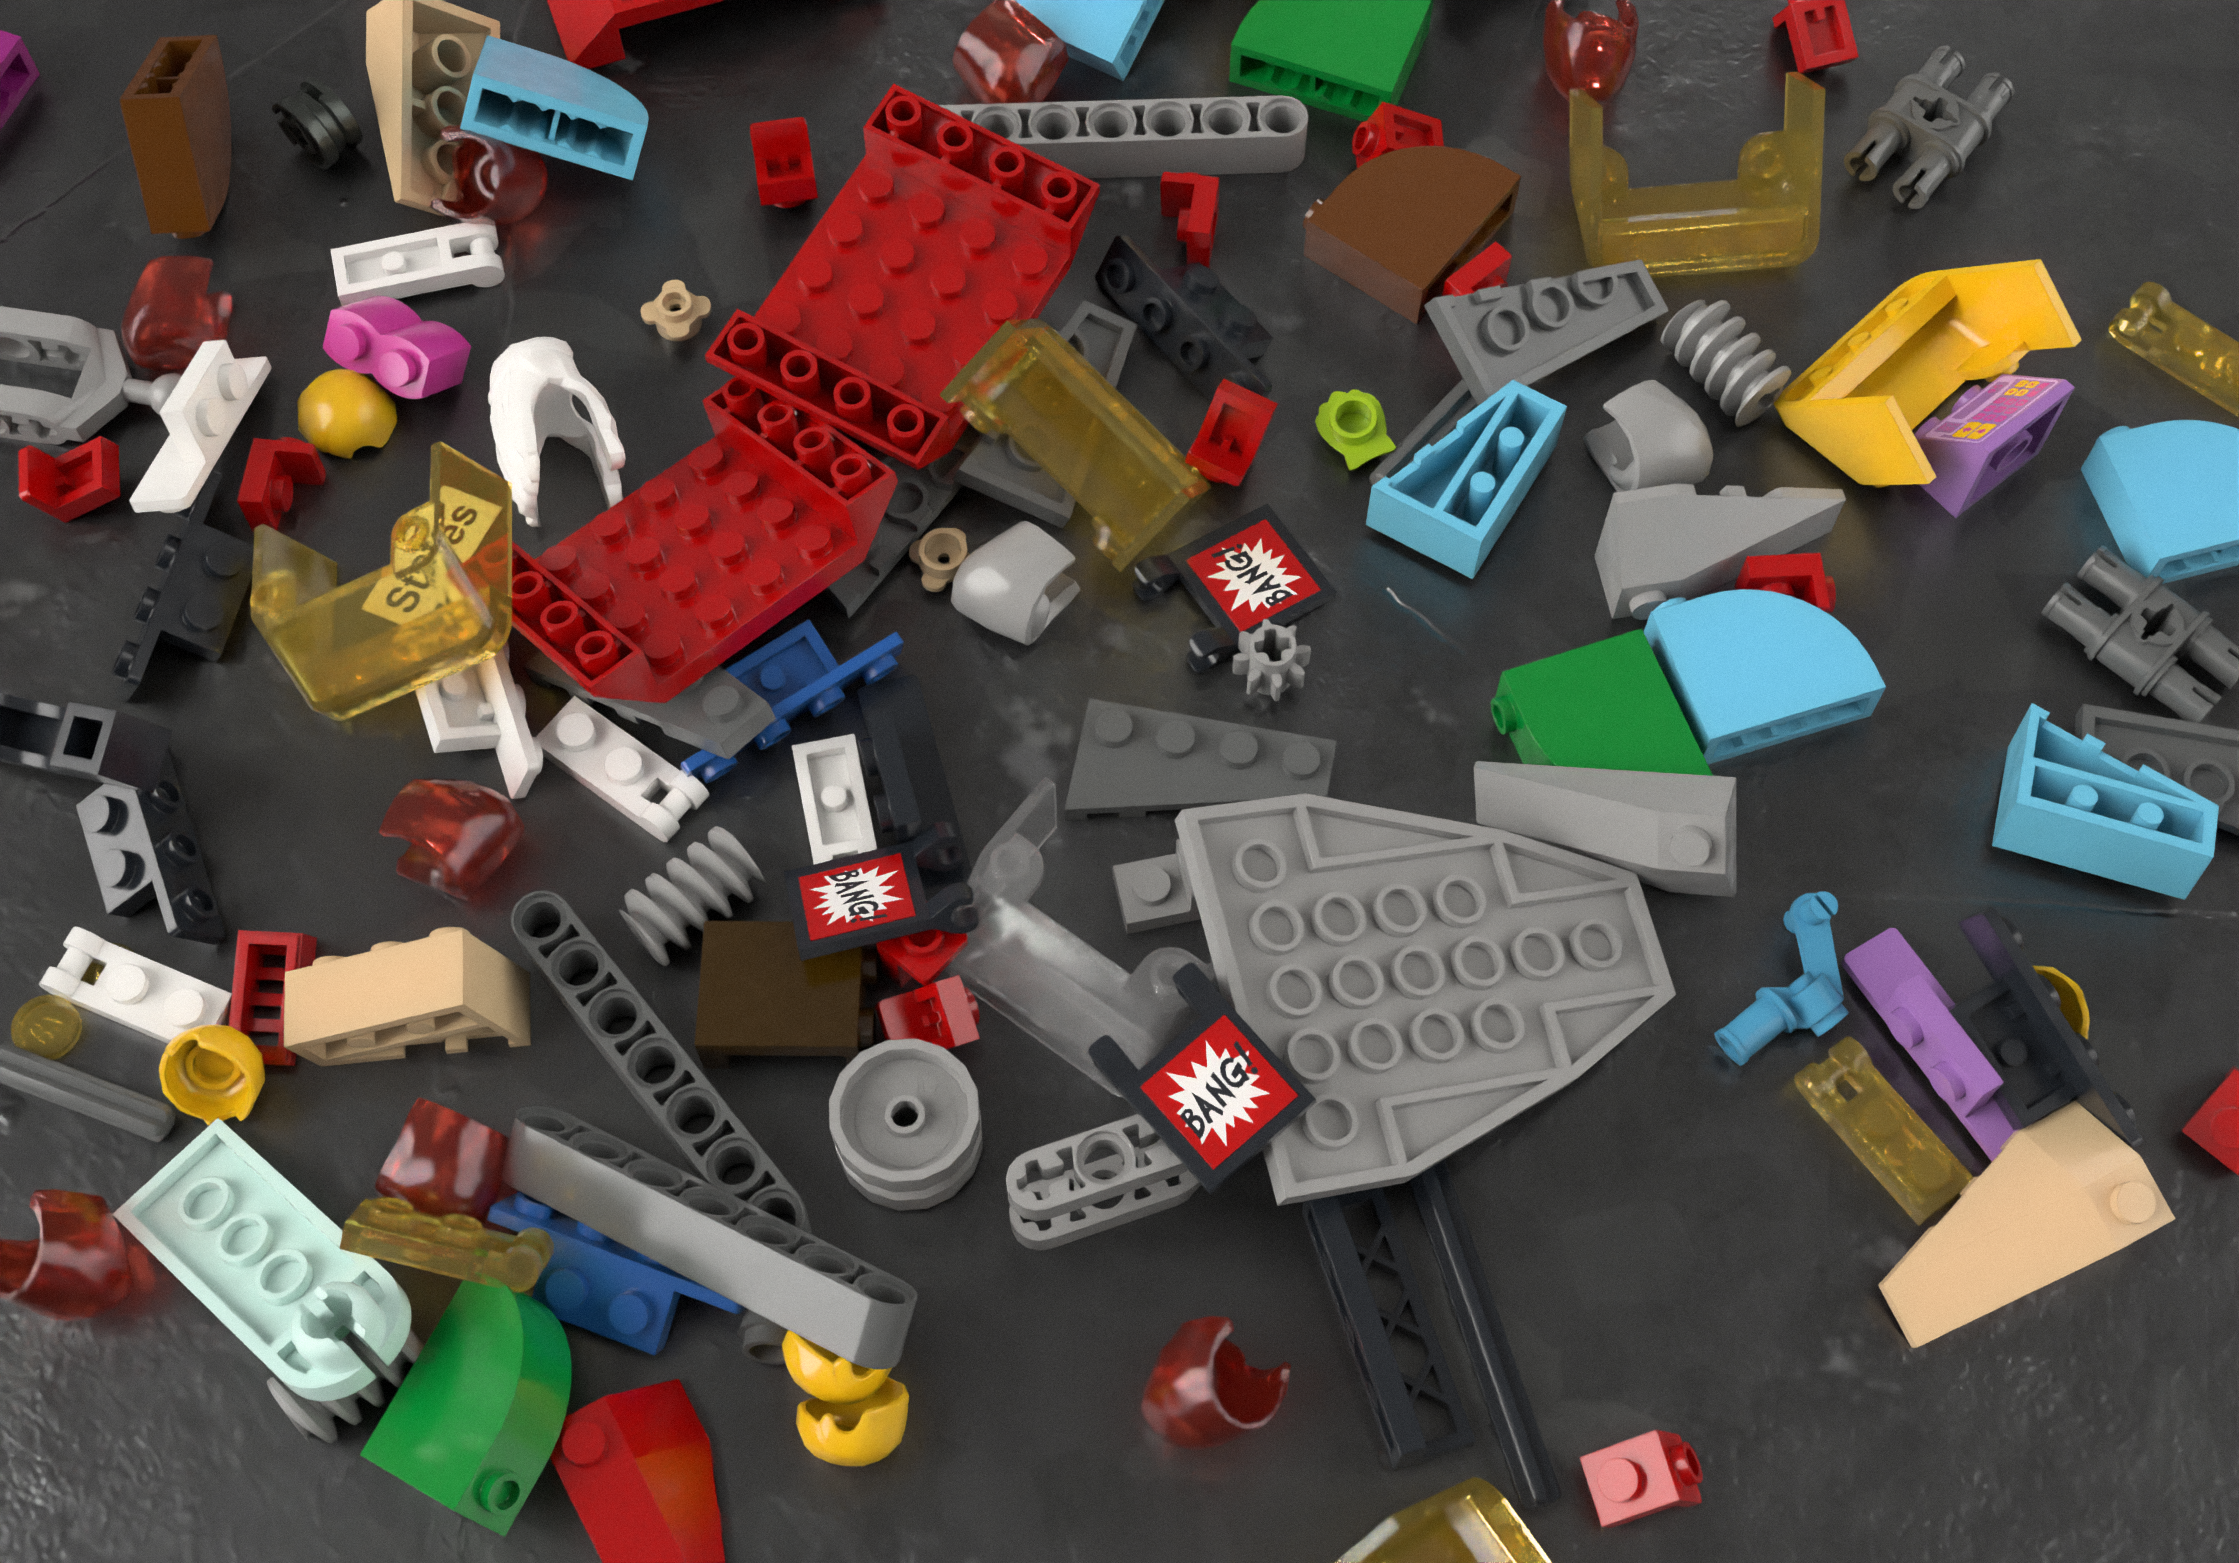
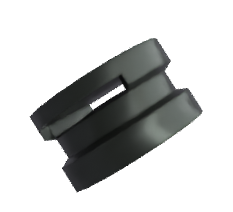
(317, 122)

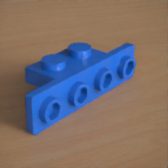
(796, 677)
(603, 1281)

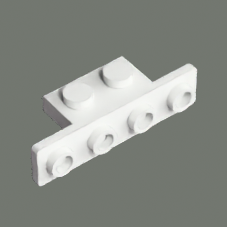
(200, 423)
(484, 712)

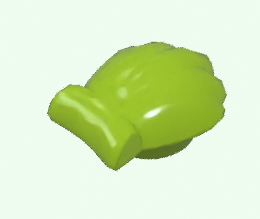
(1354, 427)

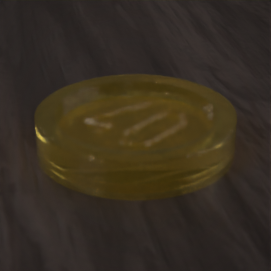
(46, 1026)

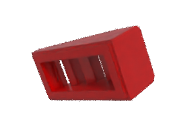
(250, 970)

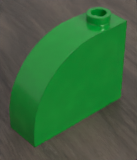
(1331, 51)
(1597, 711)
(479, 1406)

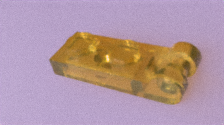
(2185, 348)
(1883, 1131)
(447, 1244)

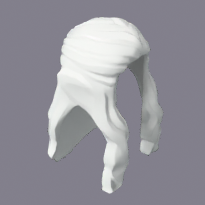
(533, 401)

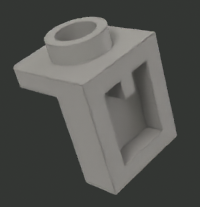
(1155, 892)

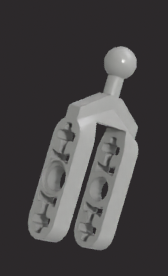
(75, 345)
(1128, 1170)

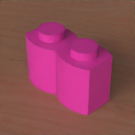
(396, 347)

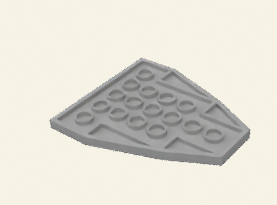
(1413, 974)

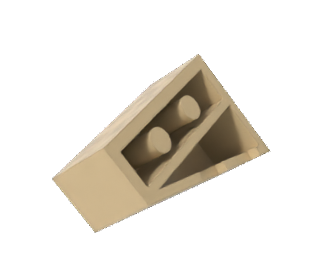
(405, 996)

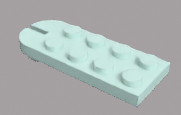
(269, 1265)

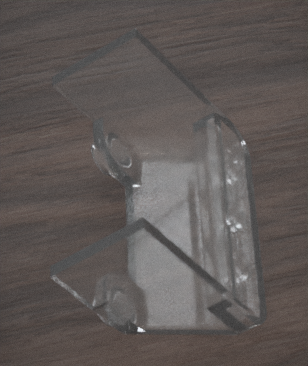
(1048, 975)

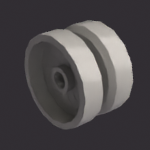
(900, 1086)

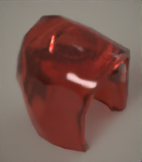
(1590, 50)
(1009, 55)
(493, 179)
(173, 313)
(455, 832)
(444, 1163)
(75, 1266)
(1206, 1392)

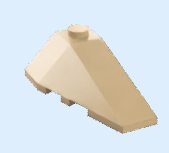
(420, 82)
(2036, 1214)

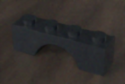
(82, 742)

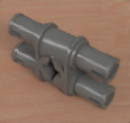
(1929, 127)
(2146, 608)

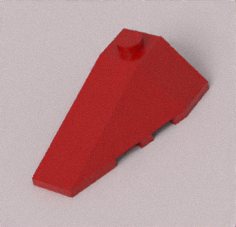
(642, 1477)

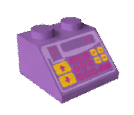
(1989, 436)

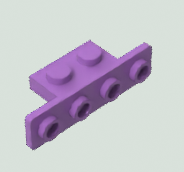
(1920, 1021)

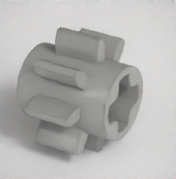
(1271, 643)

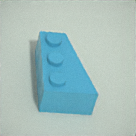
(1471, 481)
(2099, 815)

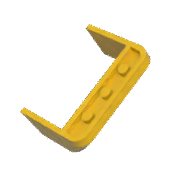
(1912, 355)

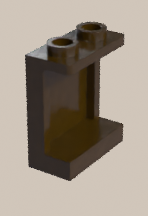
(769, 1002)

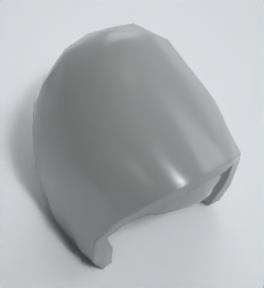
(1651, 441)
(1015, 583)

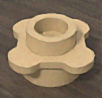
(678, 324)
(938, 544)

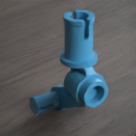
(1809, 1000)

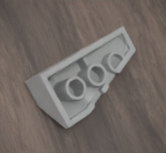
(1684, 544)
(1656, 824)

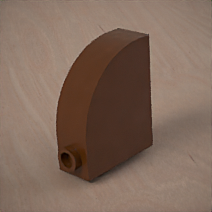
(180, 134)
(1410, 222)

